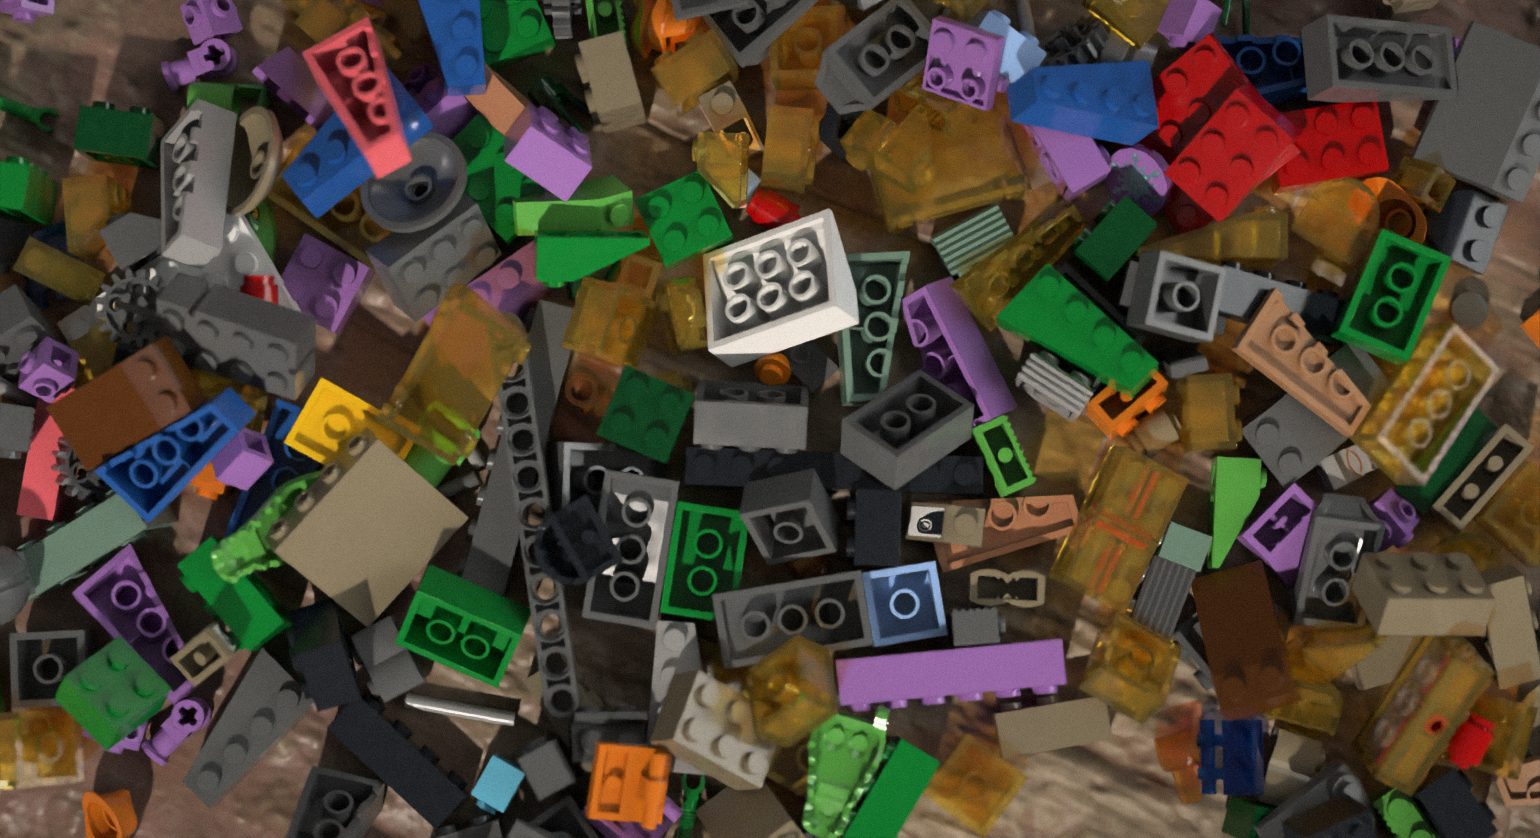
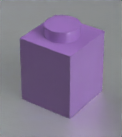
(1188, 22)
(243, 460)

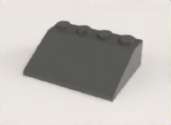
(1494, 125)

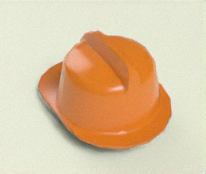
(1398, 210)
(109, 814)

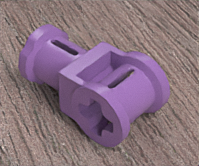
(200, 64)
(177, 729)

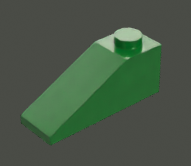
(573, 254)

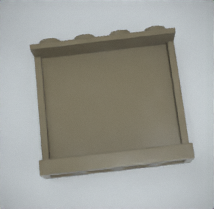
(365, 527)

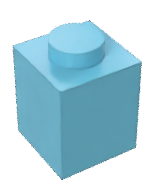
(498, 784)

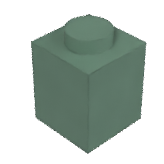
(1183, 546)

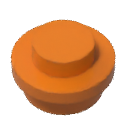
(772, 369)

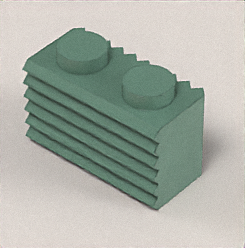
(971, 240)

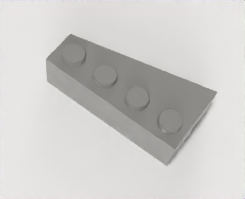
(196, 183)
(675, 652)

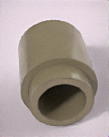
(1154, 432)

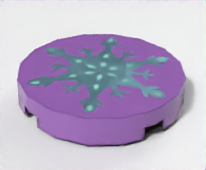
(1140, 177)

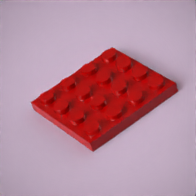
(1185, 101)

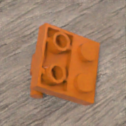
(628, 783)

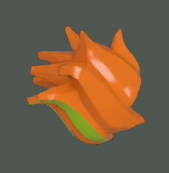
(657, 27)

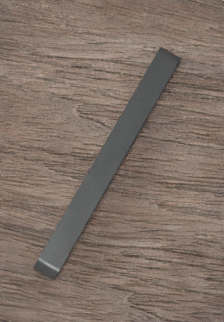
(523, 499)

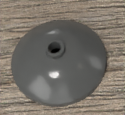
(399, 198)

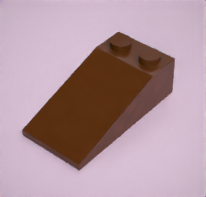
(127, 403)
(1244, 641)

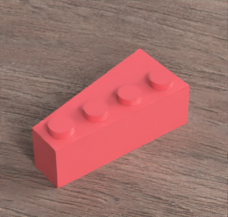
(359, 88)

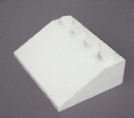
(778, 290)

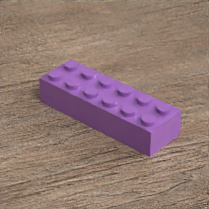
(950, 672)

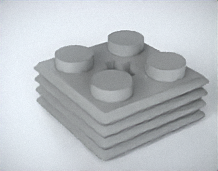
(1053, 386)

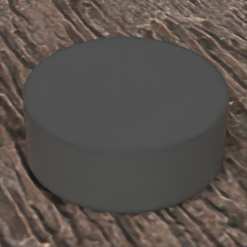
(1468, 310)

